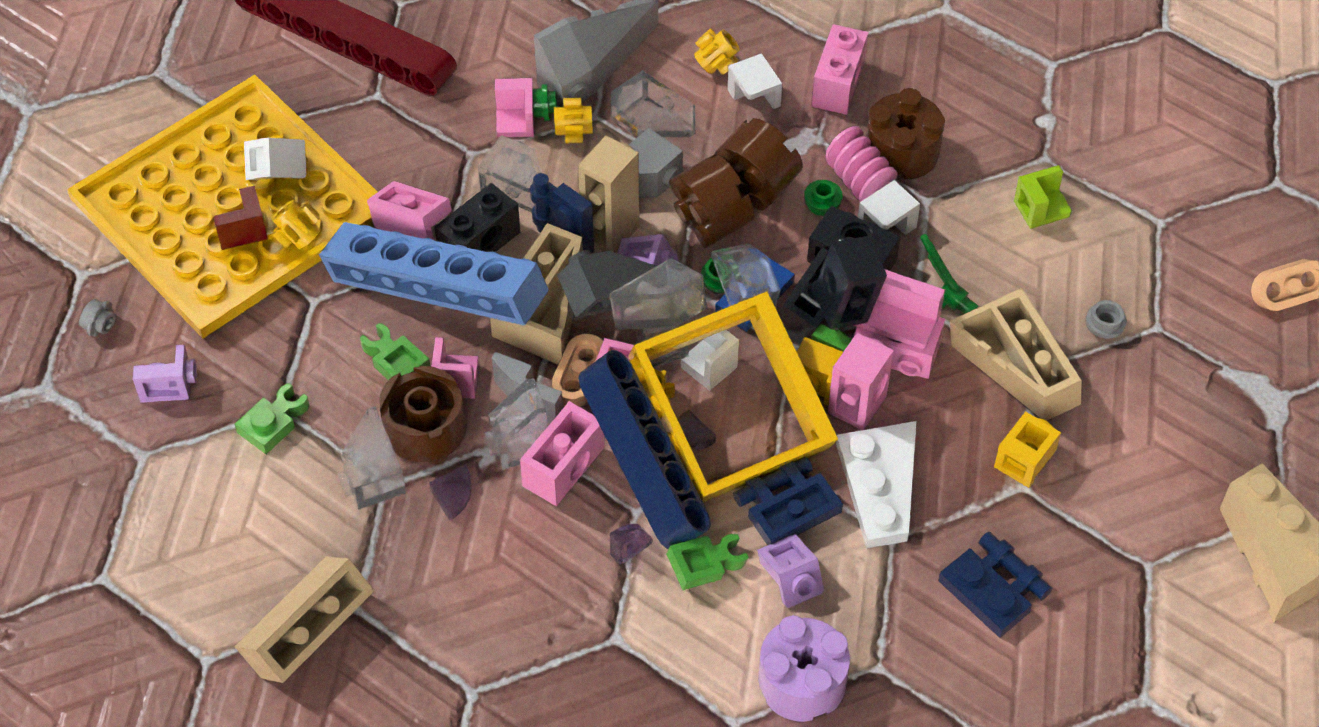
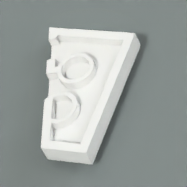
(880, 479)

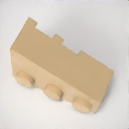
(550, 324)
(1019, 354)
(1276, 538)

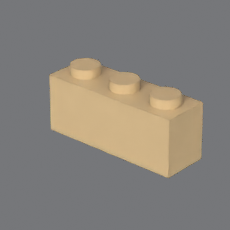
(611, 184)
(304, 618)

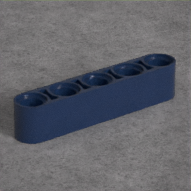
(644, 450)

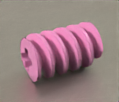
(859, 163)

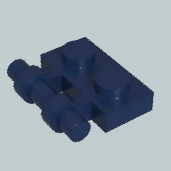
(562, 209)
(793, 510)
(986, 592)

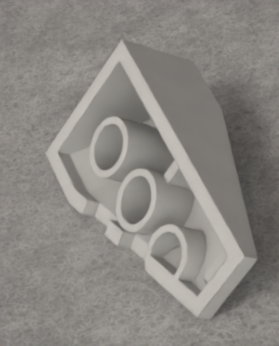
(582, 54)

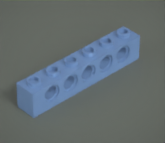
(435, 272)

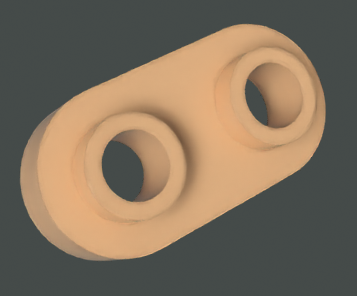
(1287, 285)
(571, 365)

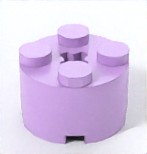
(803, 668)

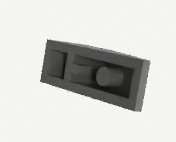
(593, 276)

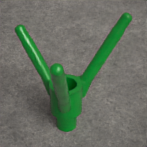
(954, 296)

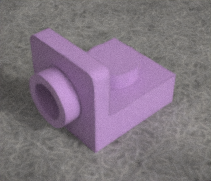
(649, 249)
(166, 381)
(793, 569)

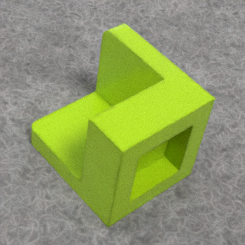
(1040, 197)

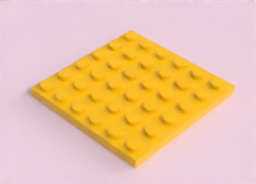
(165, 193)

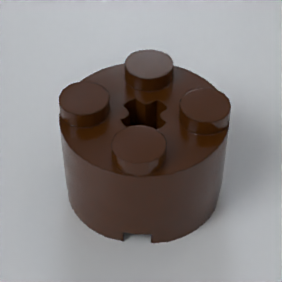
(907, 132)
(761, 161)
(711, 199)
(423, 414)

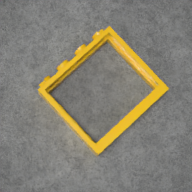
(785, 364)

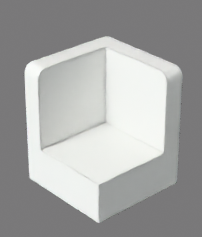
(754, 79)
(274, 158)
(891, 207)
(712, 359)

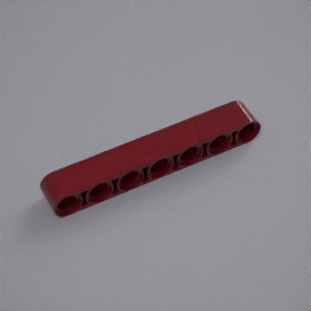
(361, 40)

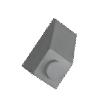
(657, 163)

